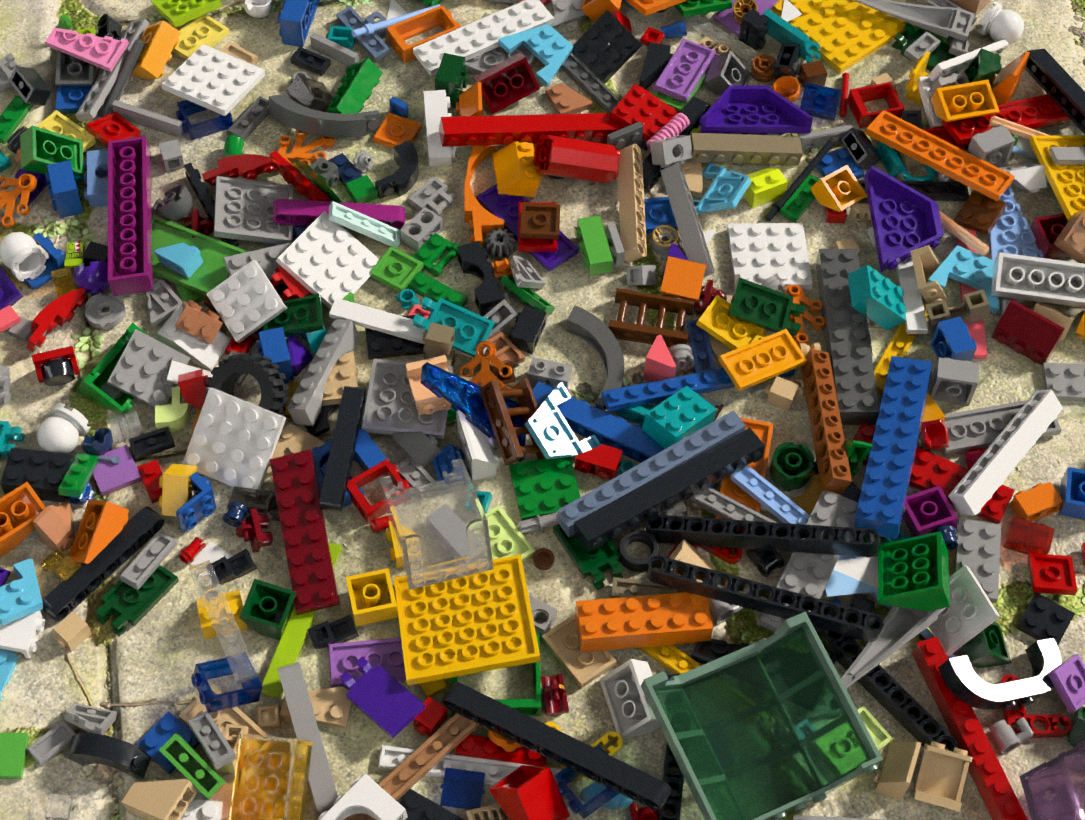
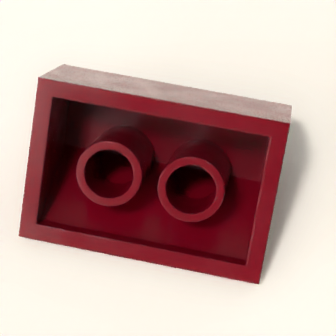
(507, 82)
(1028, 332)

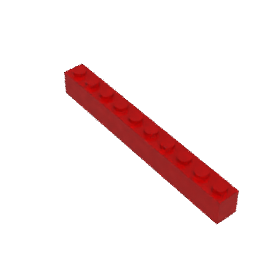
(524, 128)
(969, 735)

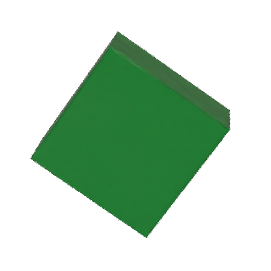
(362, 190)

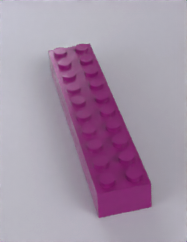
(129, 216)

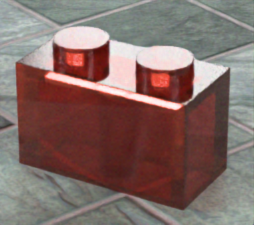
(1028, 537)

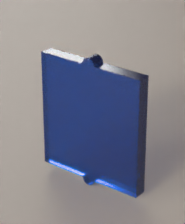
(462, 789)

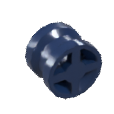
(235, 514)
(948, 534)

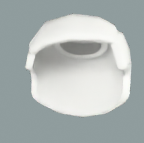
(257, 8)

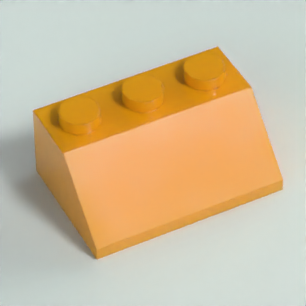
(159, 42)
(964, 101)
(515, 170)

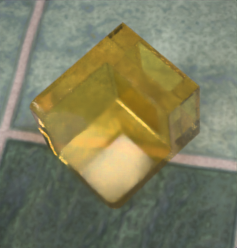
(63, 281)

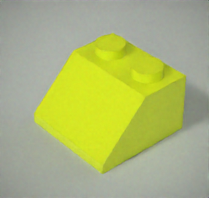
(765, 186)

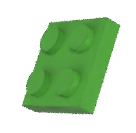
(396, 269)

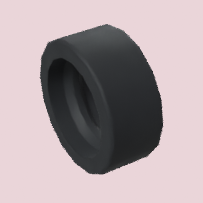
(637, 536)

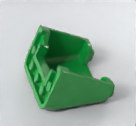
(91, 384)

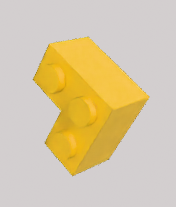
(175, 488)

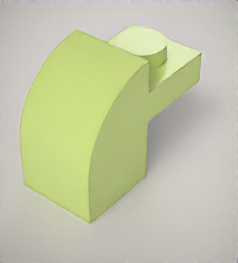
(174, 415)

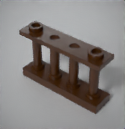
(647, 334)
(501, 422)

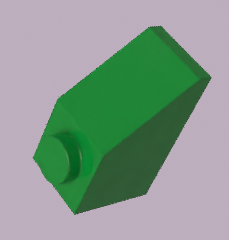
(856, 453)

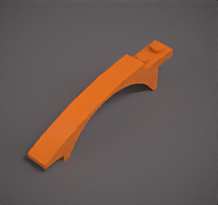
(478, 218)

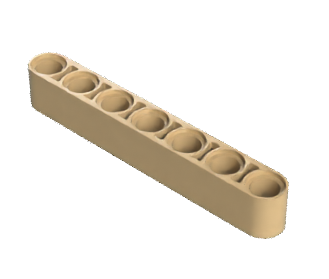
(632, 203)

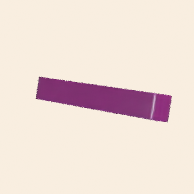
(307, 211)

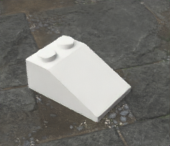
(198, 350)

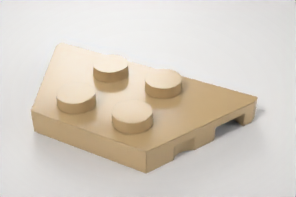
(292, 441)

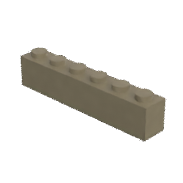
(746, 149)

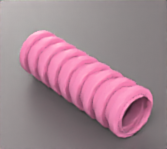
(672, 128)

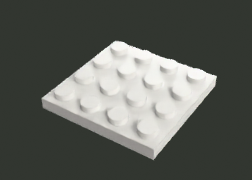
(213, 79)
(769, 251)
(328, 260)
(234, 440)

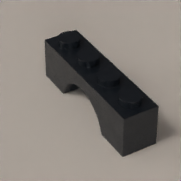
(474, 261)

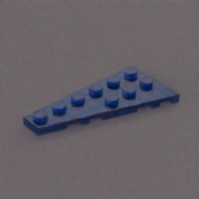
(466, 398)

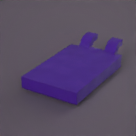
(382, 698)

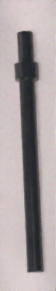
(779, 203)

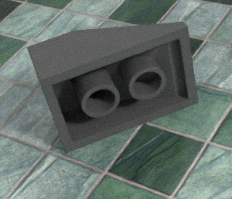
(73, 71)

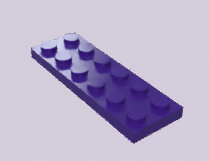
(507, 209)

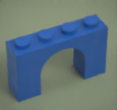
(366, 455)

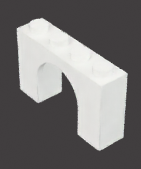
(368, 799)

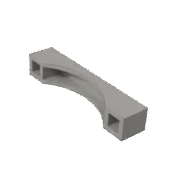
(307, 399)

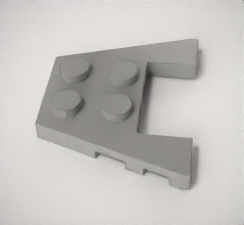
(566, 11)

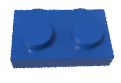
(55, 261)
(198, 507)

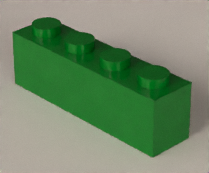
(355, 87)

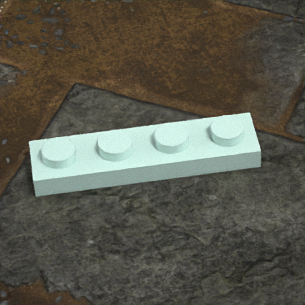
(364, 224)

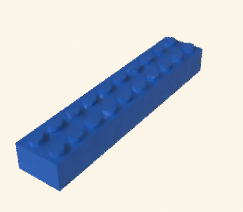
(894, 446)

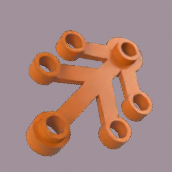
(300, 152)
(8, 198)
(800, 297)
(485, 374)

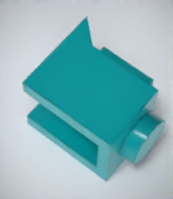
(342, 36)

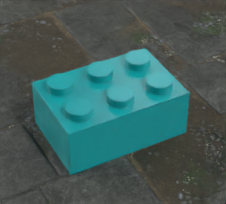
(877, 297)
(678, 417)

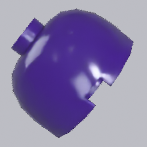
(92, 278)

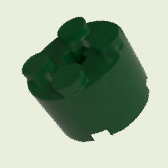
(791, 466)

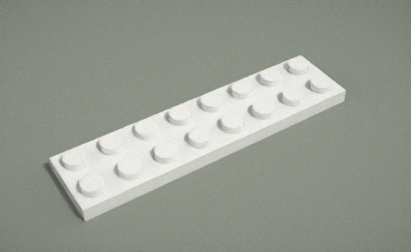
(483, 34)

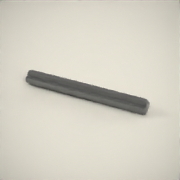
(124, 76)

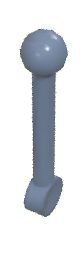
(115, 459)

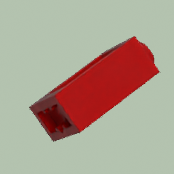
(869, 93)
(357, 498)

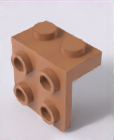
(199, 322)

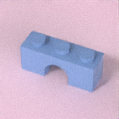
(97, 168)

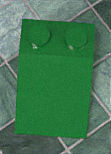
(47, 147)

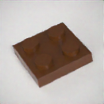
(980, 213)
(540, 221)

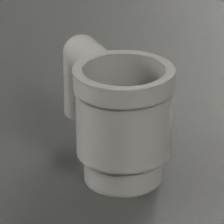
(722, 611)
(1005, 736)

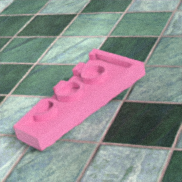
(89, 48)

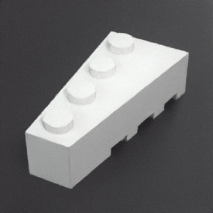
(435, 106)

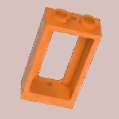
(416, 25)

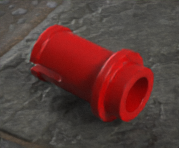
(379, 524)
(187, 555)

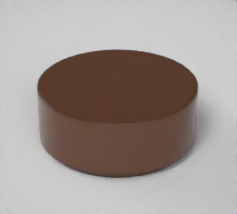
(543, 559)

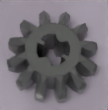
(499, 243)

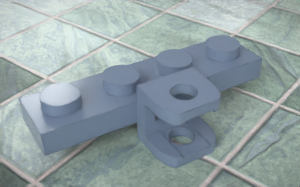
(371, 43)

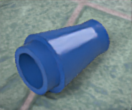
(675, 30)

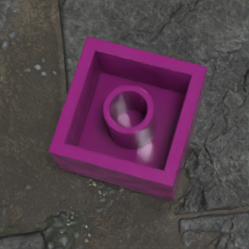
(928, 511)

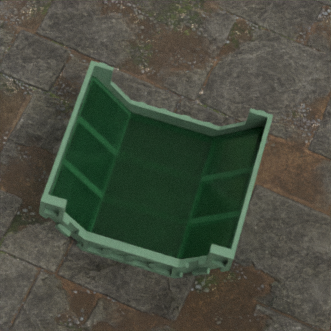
(763, 727)

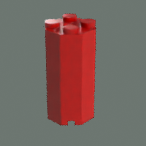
(576, 159)

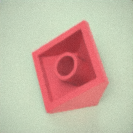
(659, 362)

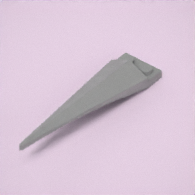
(936, 19)
(898, 629)

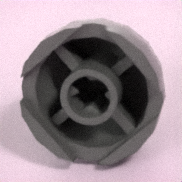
(175, 204)

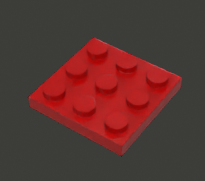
(643, 107)

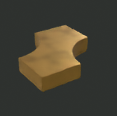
(810, 497)

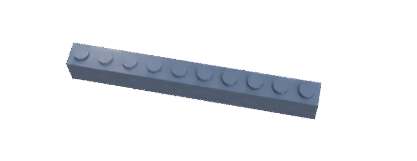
(655, 466)

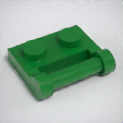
(433, 250)

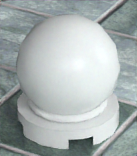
(1002, 24)
(22, 255)
(62, 430)

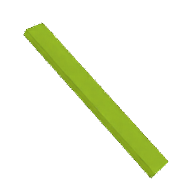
(292, 641)

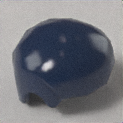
(99, 443)

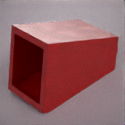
(530, 795)

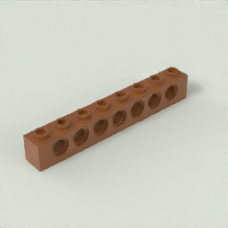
(825, 422)

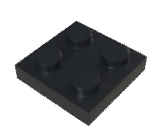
(1045, 619)

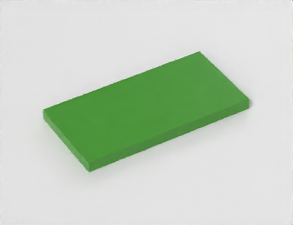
(212, 270)

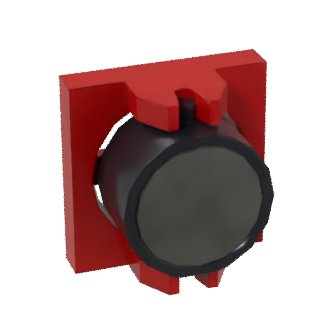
(56, 366)

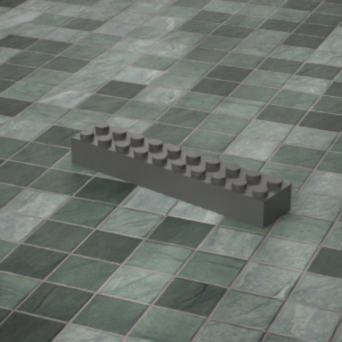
(846, 338)

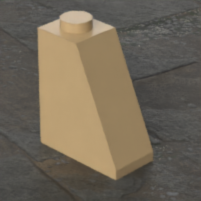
(160, 799)

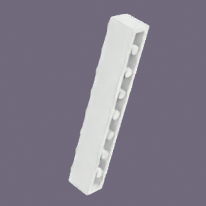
(1005, 452)

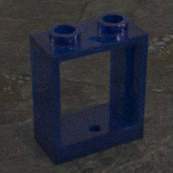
(203, 128)
(219, 668)
(566, 776)

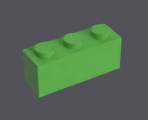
(594, 245)
(192, 766)

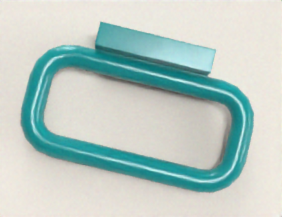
(894, 165)

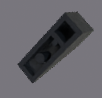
(655, 62)

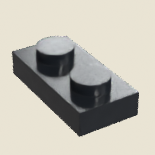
(310, 61)
(151, 443)

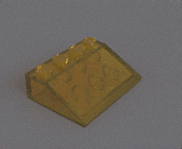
(270, 778)

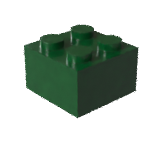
(452, 77)

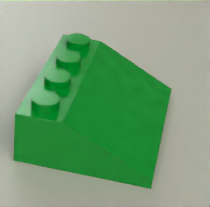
(914, 573)

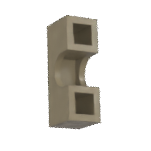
(971, 310)
(439, 342)

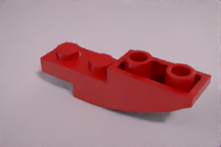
(246, 165)
(55, 313)

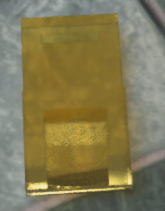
(60, 565)

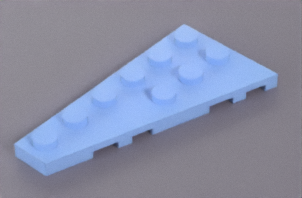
(1012, 232)

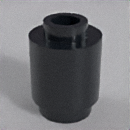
(14, 140)

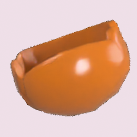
(787, 87)

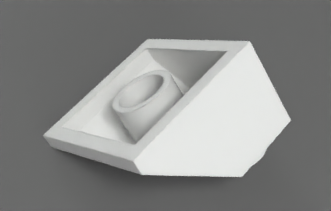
(1027, 176)

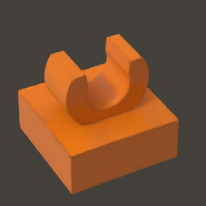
(501, 268)

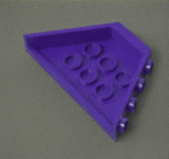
(754, 110)
(900, 219)

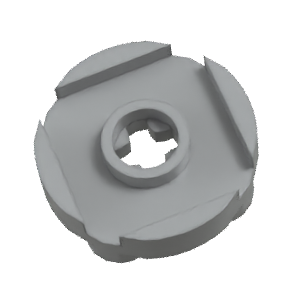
(107, 320)

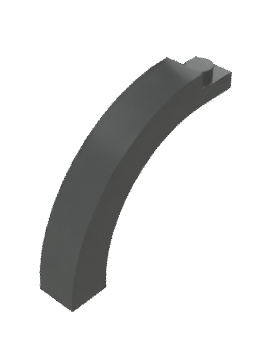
(322, 123)
(604, 342)

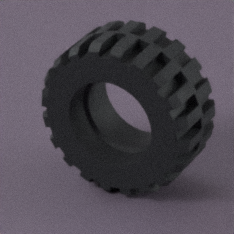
(261, 368)

